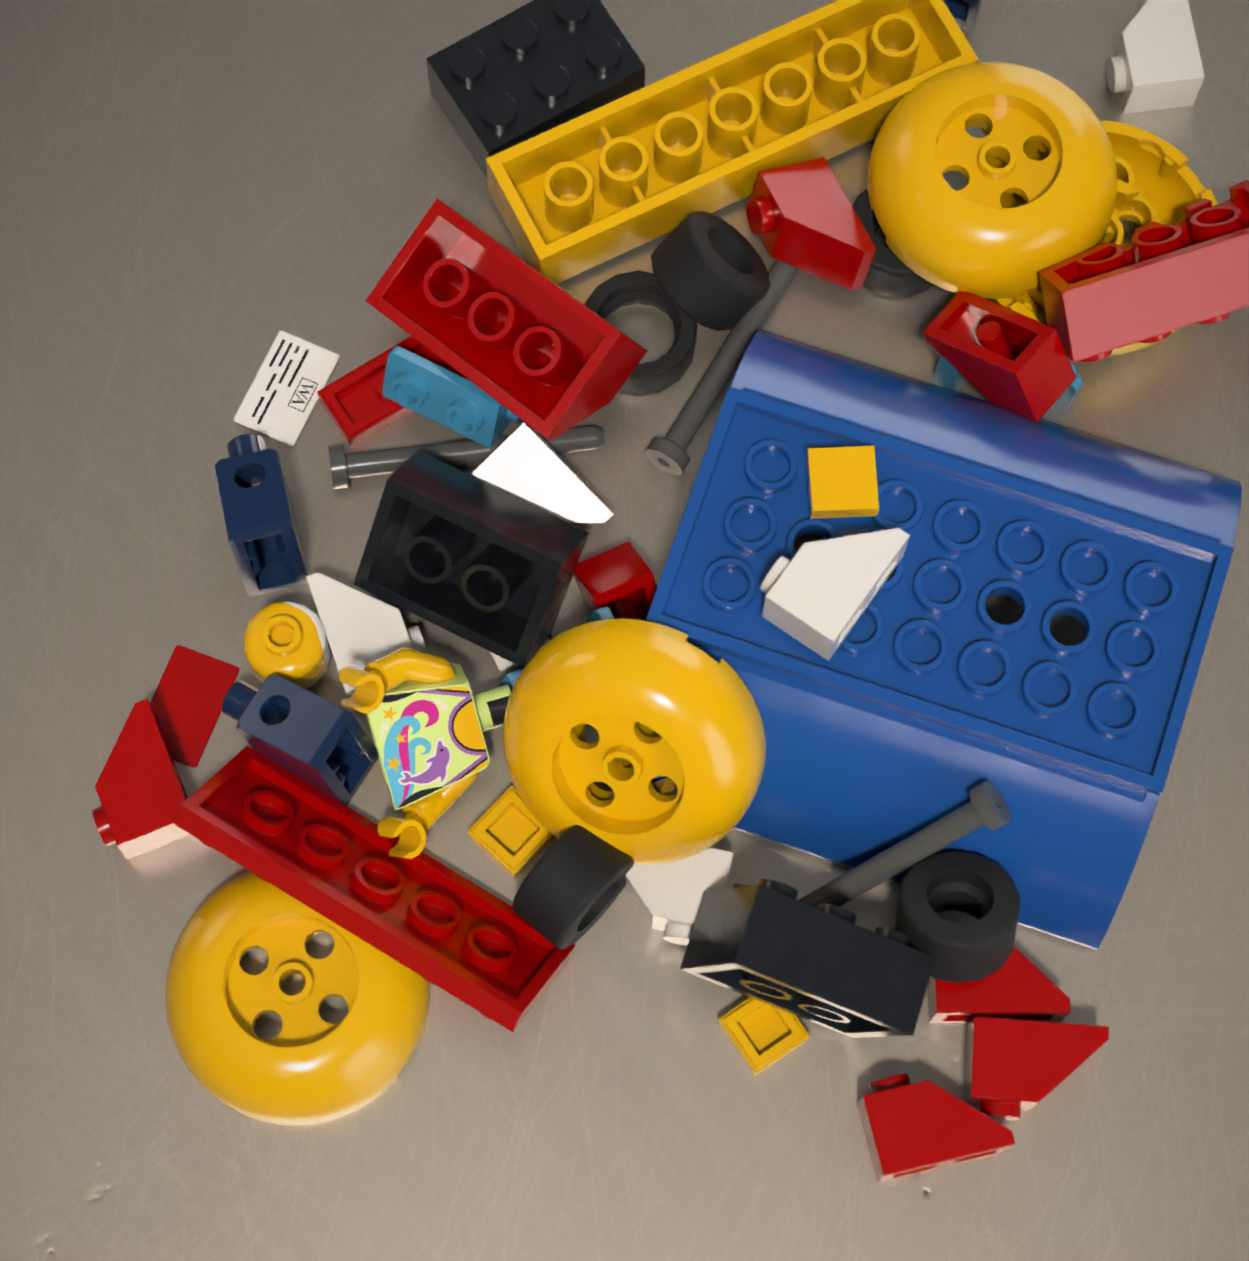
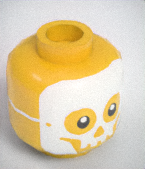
(287, 642)

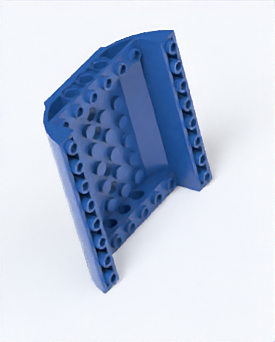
(925, 681)

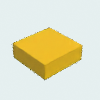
(842, 482)
(510, 833)
(762, 1033)

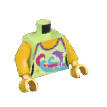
(424, 736)

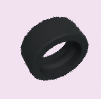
(644, 289)

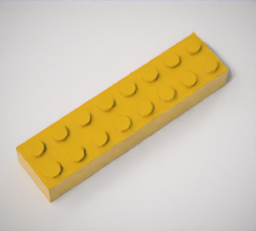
(712, 127)

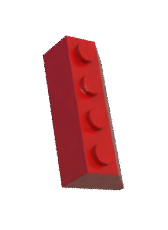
(504, 324)

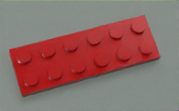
(400, 906)

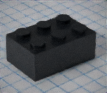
(532, 73)
(470, 558)
(809, 960)

